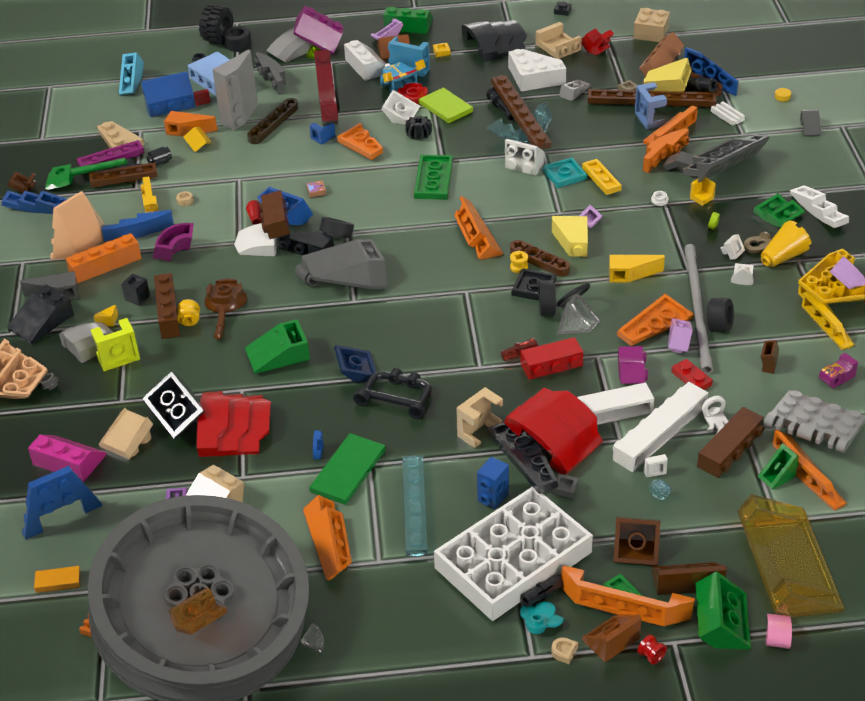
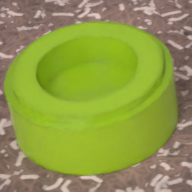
(714, 221)

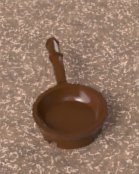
(224, 298)

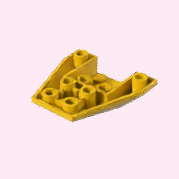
(826, 286)

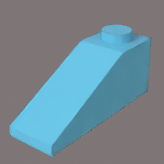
(131, 73)

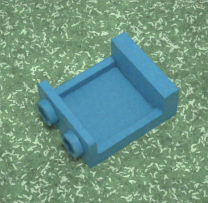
(409, 54)

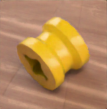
(518, 261)

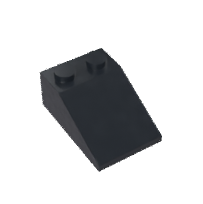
(41, 314)
(174, 404)

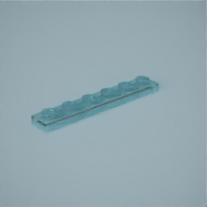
(414, 506)

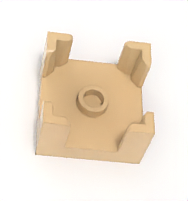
(475, 414)

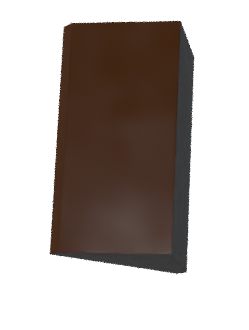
(683, 577)

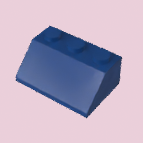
(168, 94)

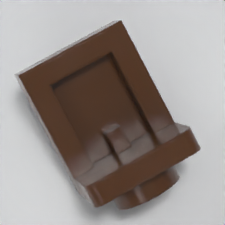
(22, 183)

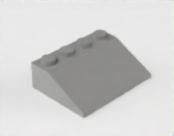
(235, 90)

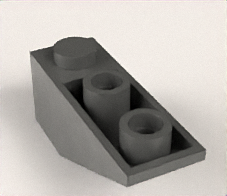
(64, 283)

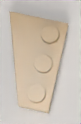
(116, 135)

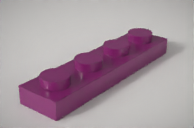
(126, 151)

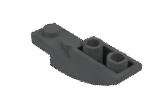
(270, 71)

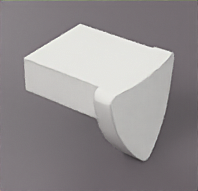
(743, 274)

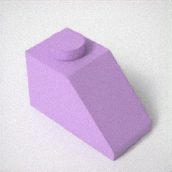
(679, 335)

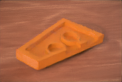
(360, 141)

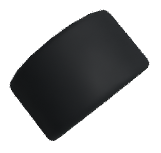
(237, 38)
(720, 314)

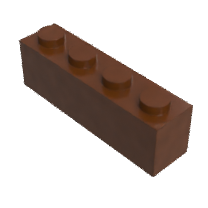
(166, 306)
(730, 442)

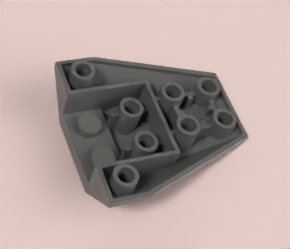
(349, 264)

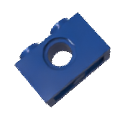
(493, 482)

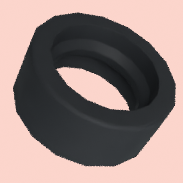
(336, 227)
(547, 297)

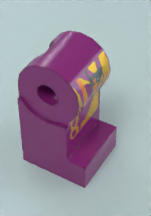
(840, 371)

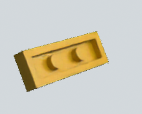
(601, 176)

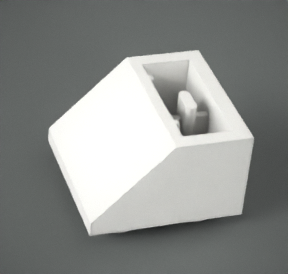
(523, 157)

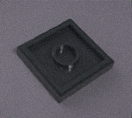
(527, 283)

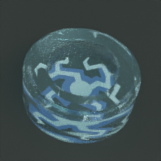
(659, 489)

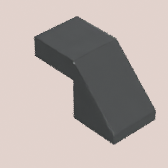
(679, 159)

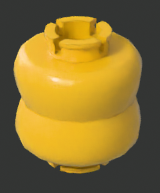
(188, 312)

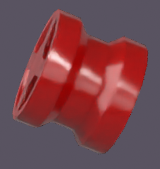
(652, 649)

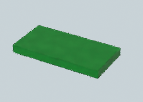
(433, 177)
(347, 469)

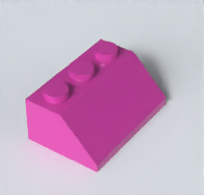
(57, 453)

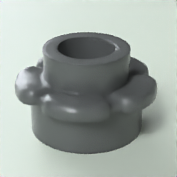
(49, 381)

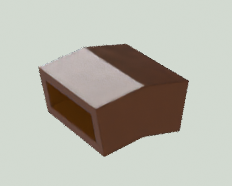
(769, 356)

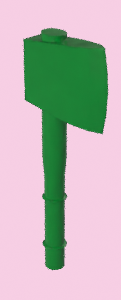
(63, 175)

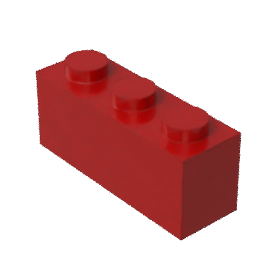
(551, 358)

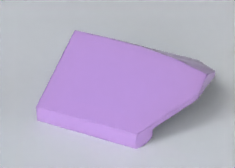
(390, 30)
(848, 274)

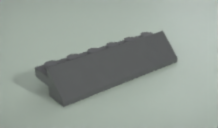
(724, 156)

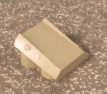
(127, 434)

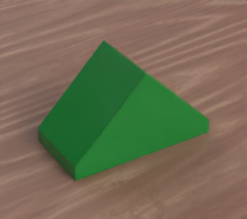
(780, 467)

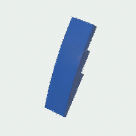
(32, 202)
(141, 226)

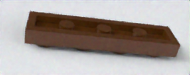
(123, 174)

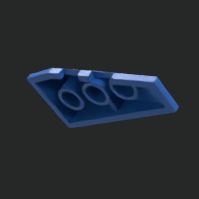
(705, 67)
(297, 208)

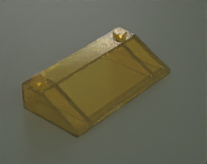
(788, 558)

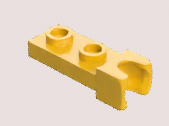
(149, 200)

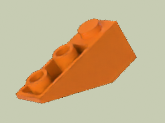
(181, 123)

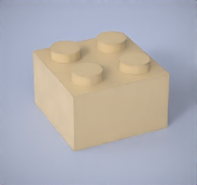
(651, 24)

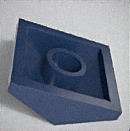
(355, 363)

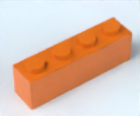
(104, 257)

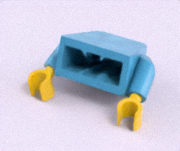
(399, 74)

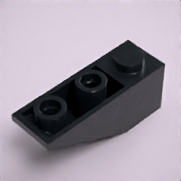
(305, 242)

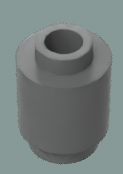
(303, 274)

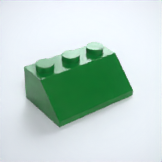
(413, 20)
(722, 613)

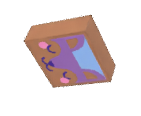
(316, 189)

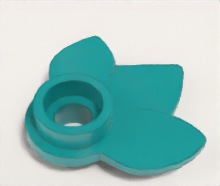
(540, 617)

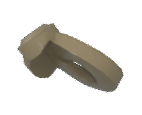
(764, 238)

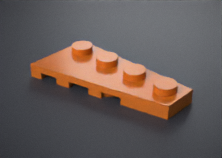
(653, 320)

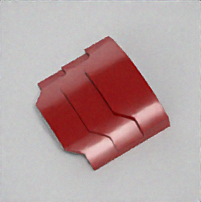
(232, 424)
(560, 425)

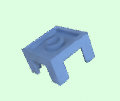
(645, 105)

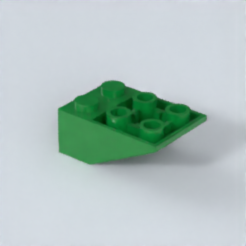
(278, 347)

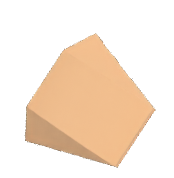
(75, 227)
(18, 372)

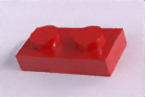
(690, 373)

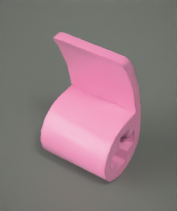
(779, 631)

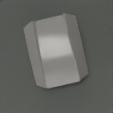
(288, 46)
(80, 341)

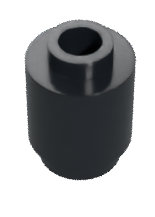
(159, 156)

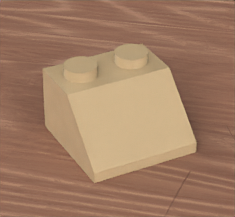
(217, 483)

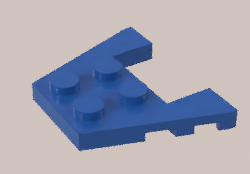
(52, 493)

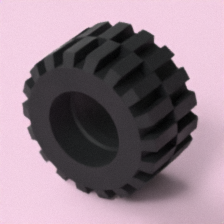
(215, 22)

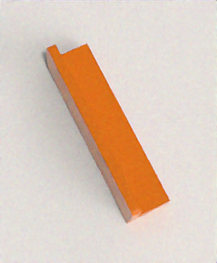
(678, 122)

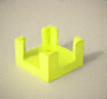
(116, 348)

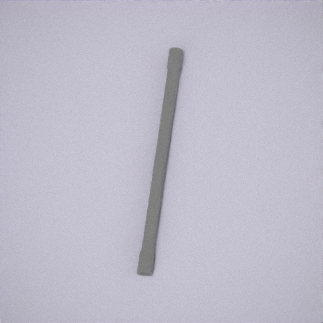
(705, 358)

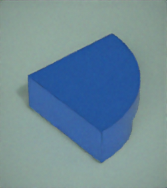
(318, 444)

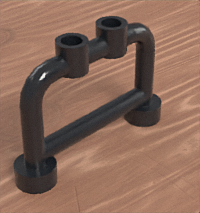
(414, 380)

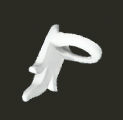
(715, 415)

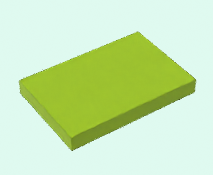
(446, 105)

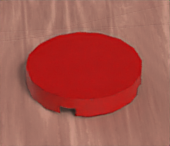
(413, 91)

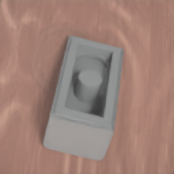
(573, 89)

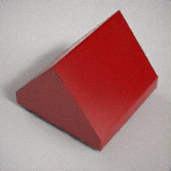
(202, 97)

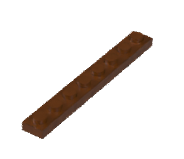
(674, 98)
(520, 112)

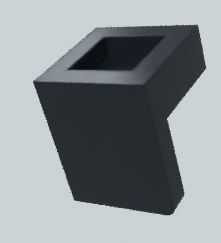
(135, 289)

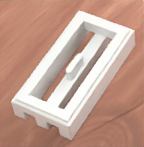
(728, 113)

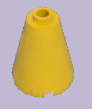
(786, 244)

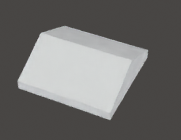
(399, 108)

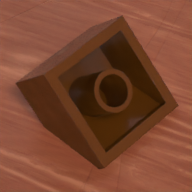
(637, 540)

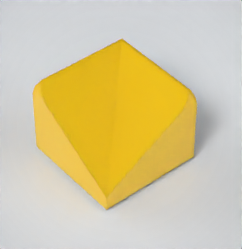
(107, 316)

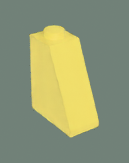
(670, 76)
(571, 234)

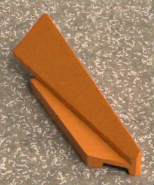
(476, 231)
(809, 472)
(328, 535)

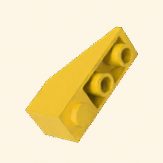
(634, 267)

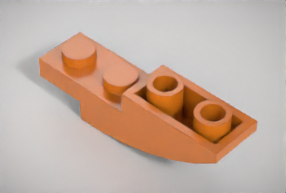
(664, 147)

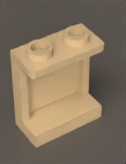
(556, 42)

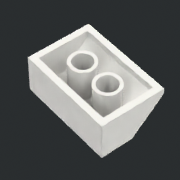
(363, 60)

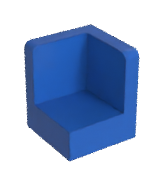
(322, 134)

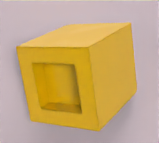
(196, 138)
(703, 191)

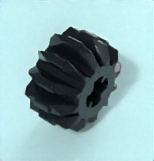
(418, 127)

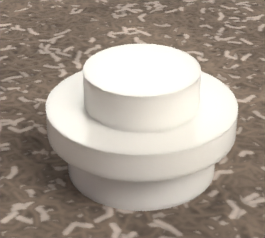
(659, 198)

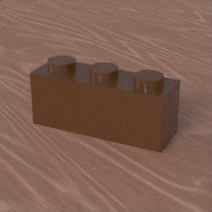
(274, 215)

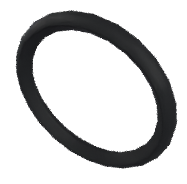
(584, 287)

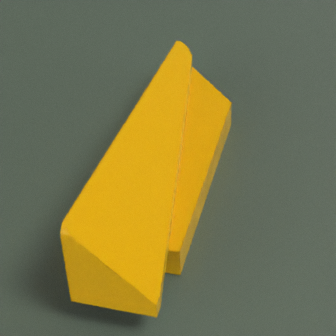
(825, 319)

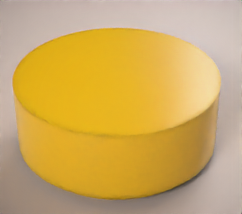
(782, 94)

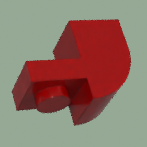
(595, 42)

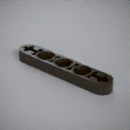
(272, 121)

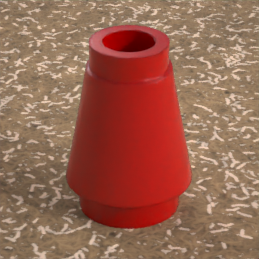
(253, 211)

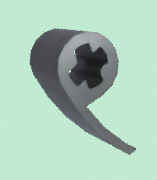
(811, 121)

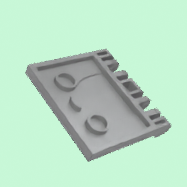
(816, 419)

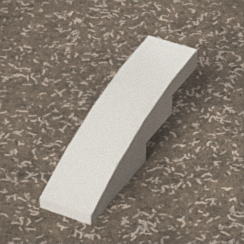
(816, 204)

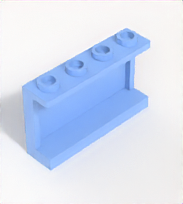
(202, 72)

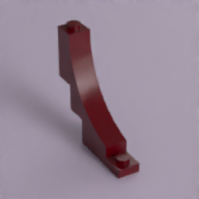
(326, 87)

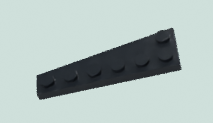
(525, 456)

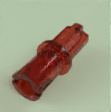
(515, 351)

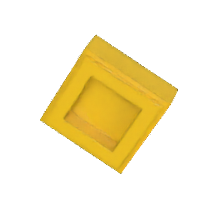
(441, 49)

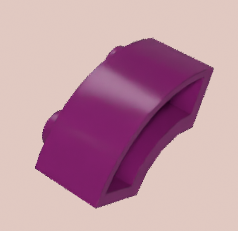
(173, 240)
(631, 365)

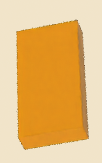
(57, 579)

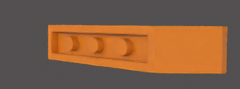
(625, 603)

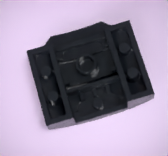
(495, 38)

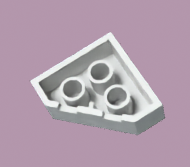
(535, 70)

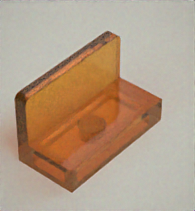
(196, 612)

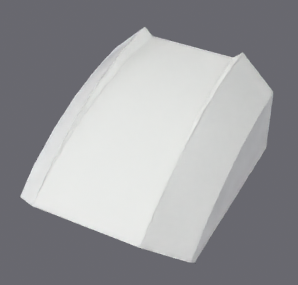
(254, 242)

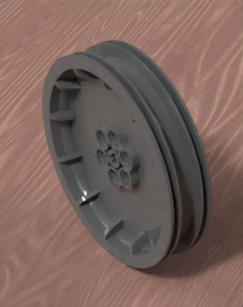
(194, 540)

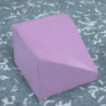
(593, 216)

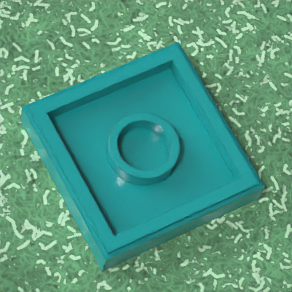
(564, 172)

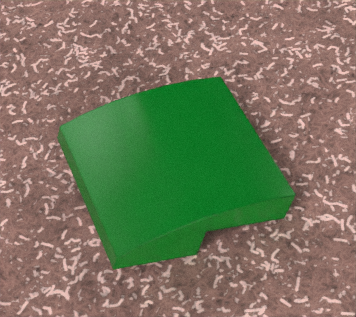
(778, 210)

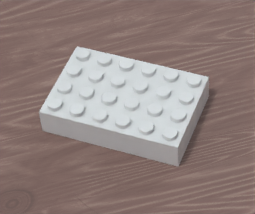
(512, 552)

